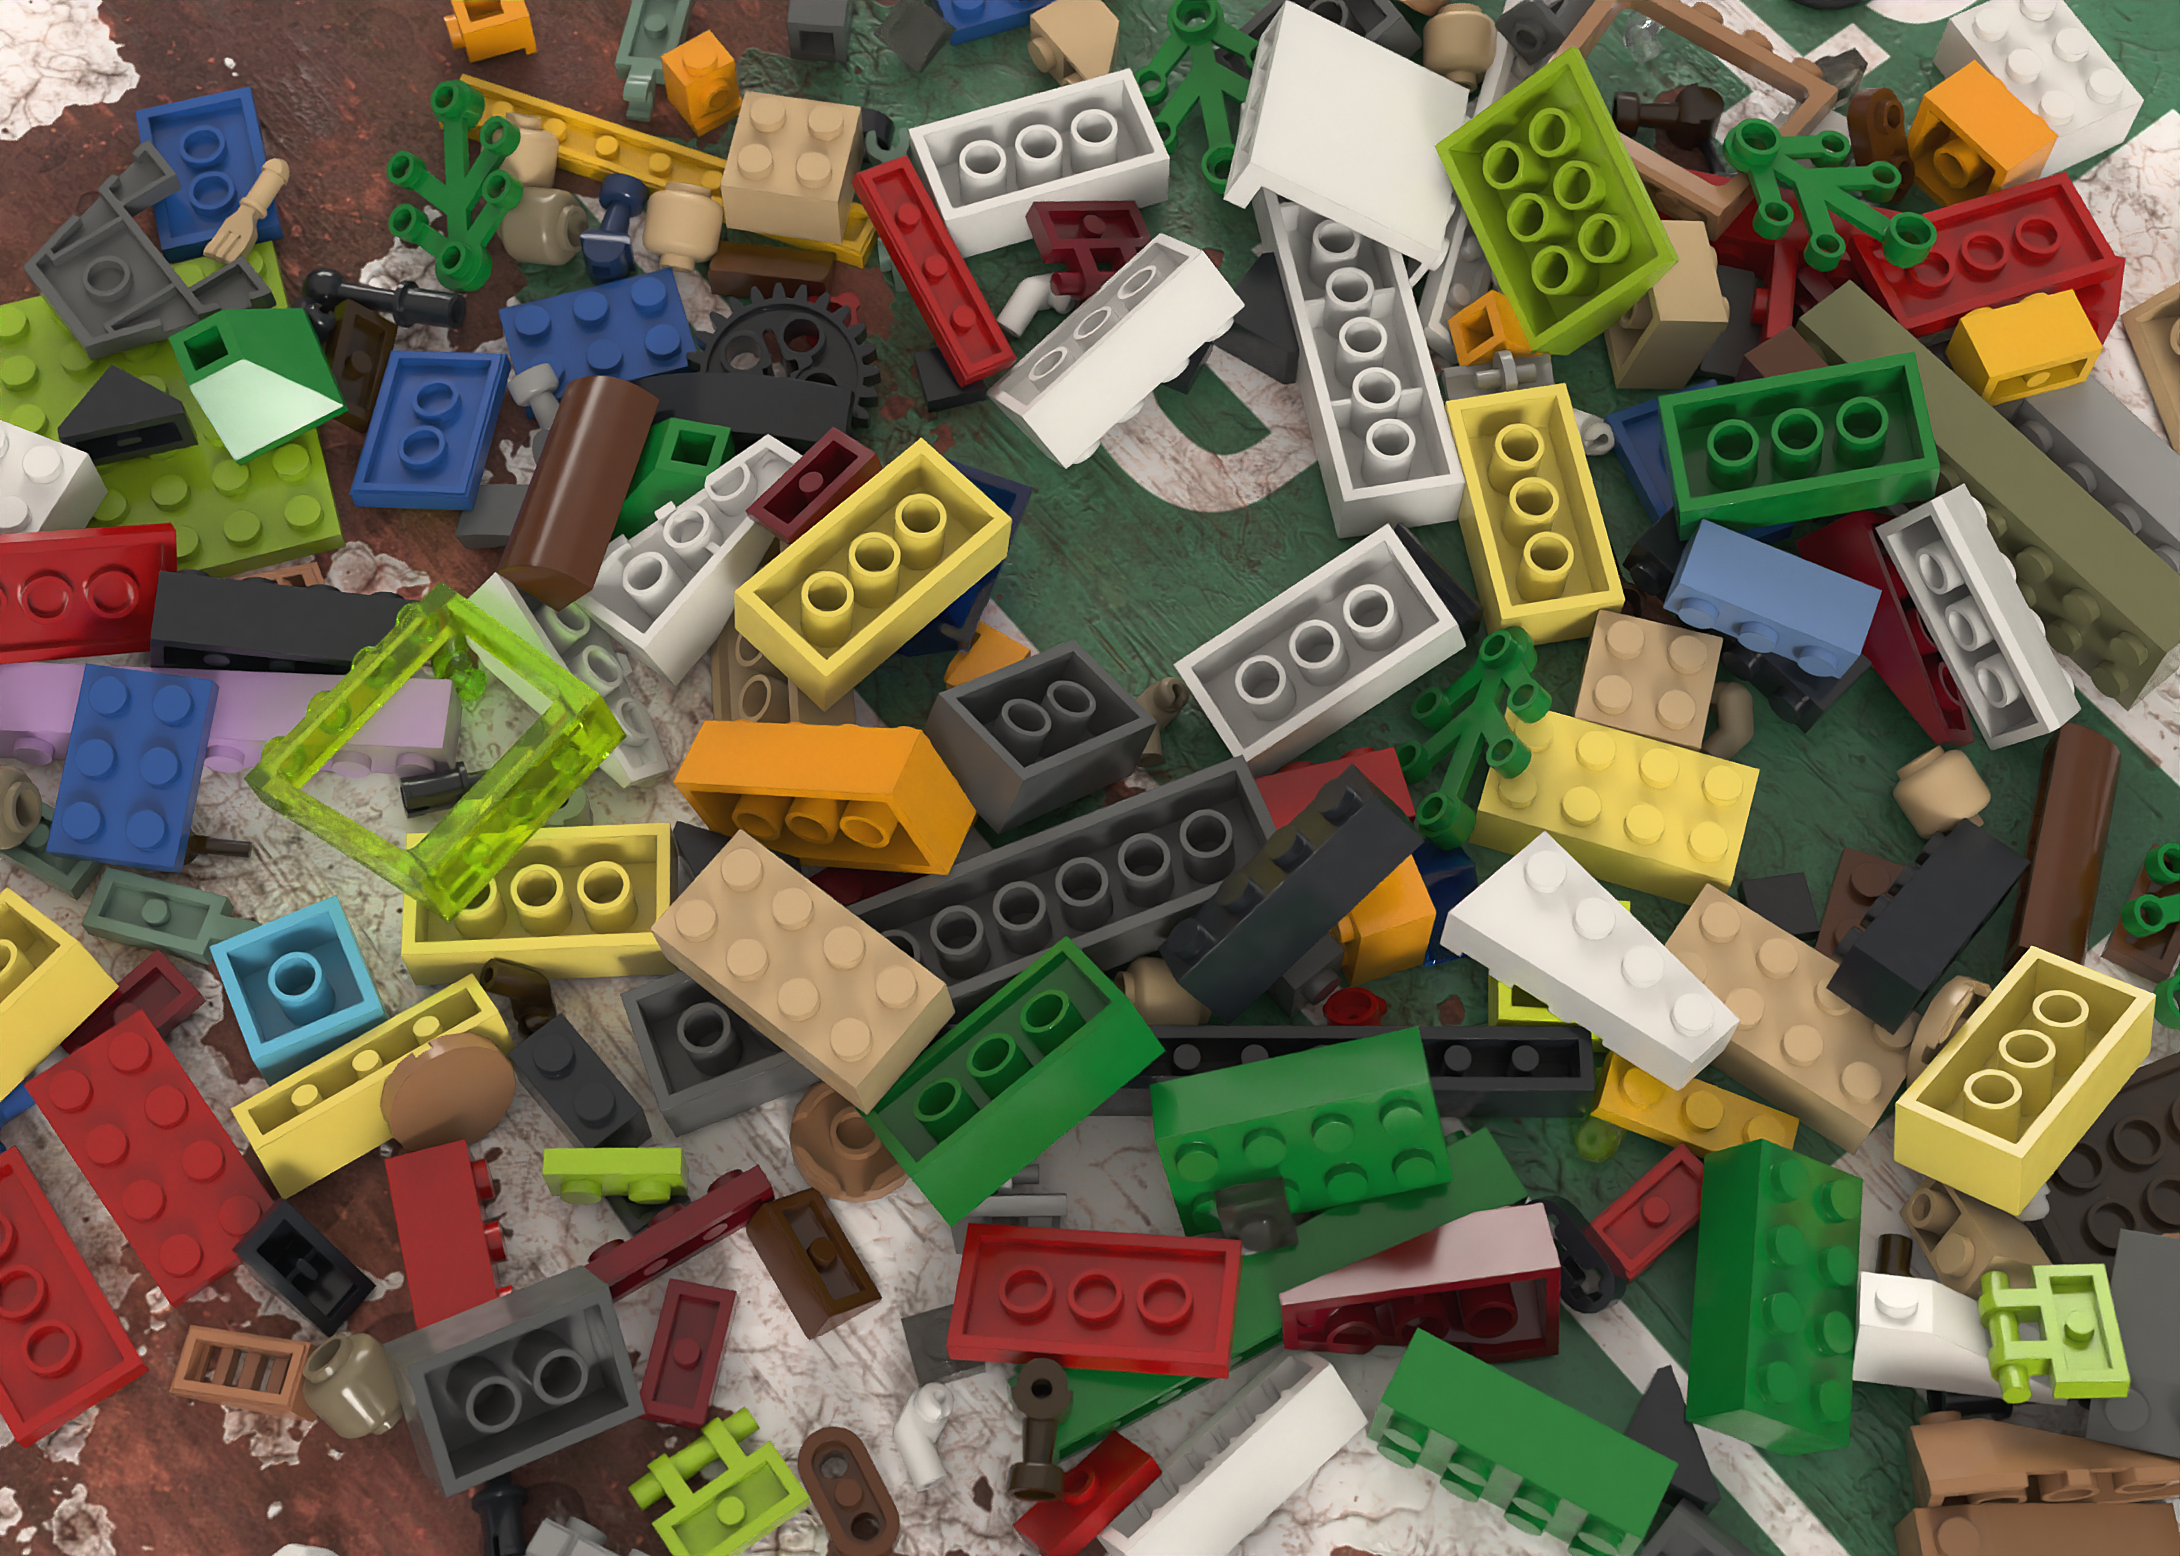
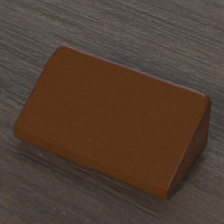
(743, 266)
(811, 1262)

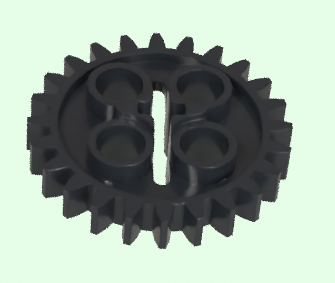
(834, 360)

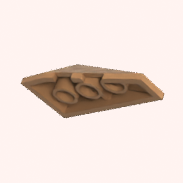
(2010, 1463)
(2040, 1530)

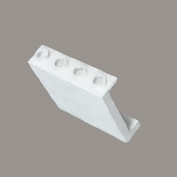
(1349, 135)

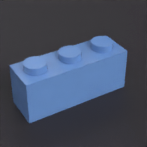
(1772, 600)

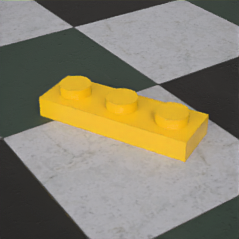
(1696, 1115)

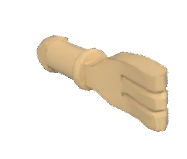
(239, 230)

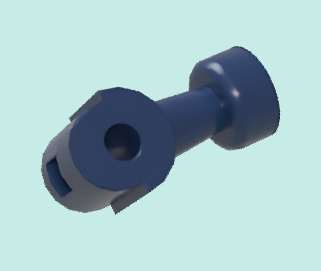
(609, 249)

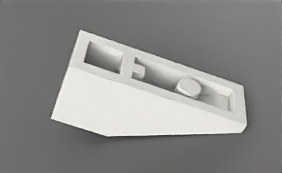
(1928, 1339)

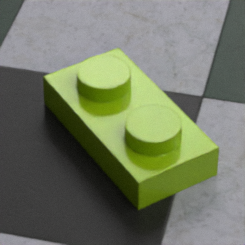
(641, 1173)

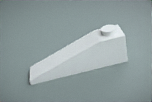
(677, 579)
(587, 653)

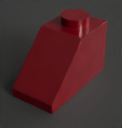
(814, 486)

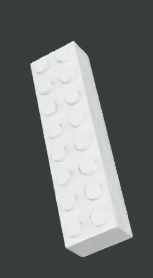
(1362, 372)

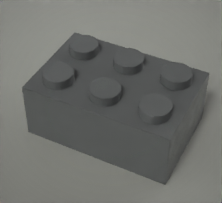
(1038, 735)
(514, 1379)

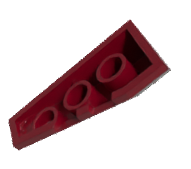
(1897, 635)
(1473, 1283)

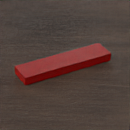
(933, 271)

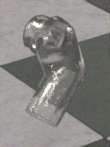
(1641, 37)

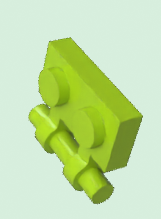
(2076, 1329)
(732, 1509)

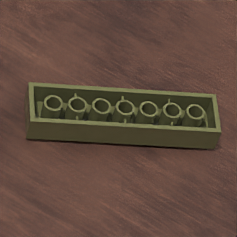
(2077, 565)

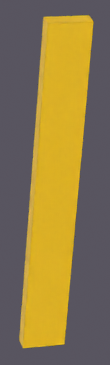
(605, 148)

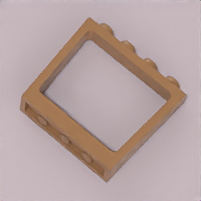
(1669, 185)

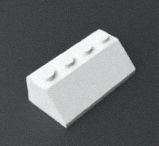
(1117, 349)
(1980, 619)

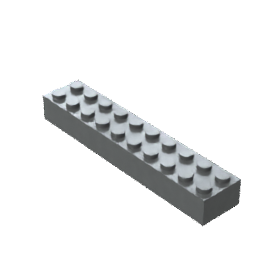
(1102, 880)

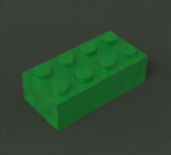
(1799, 445)
(1327, 1119)
(1775, 1299)
(1519, 1450)

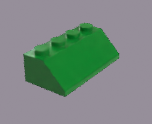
(1012, 1079)

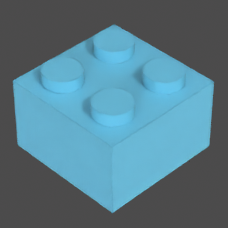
(299, 988)

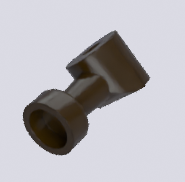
(1686, 120)
(1041, 1405)

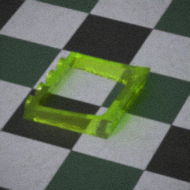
(498, 811)

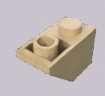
(1074, 40)
(1969, 1238)

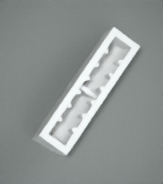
(1241, 1462)

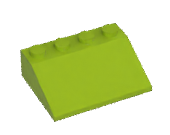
(1558, 206)

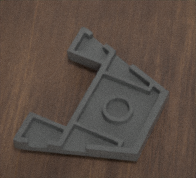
(115, 283)

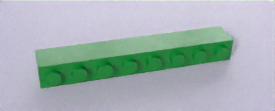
(1326, 1243)

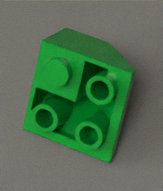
(258, 377)
(672, 469)

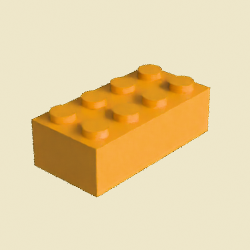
(829, 793)

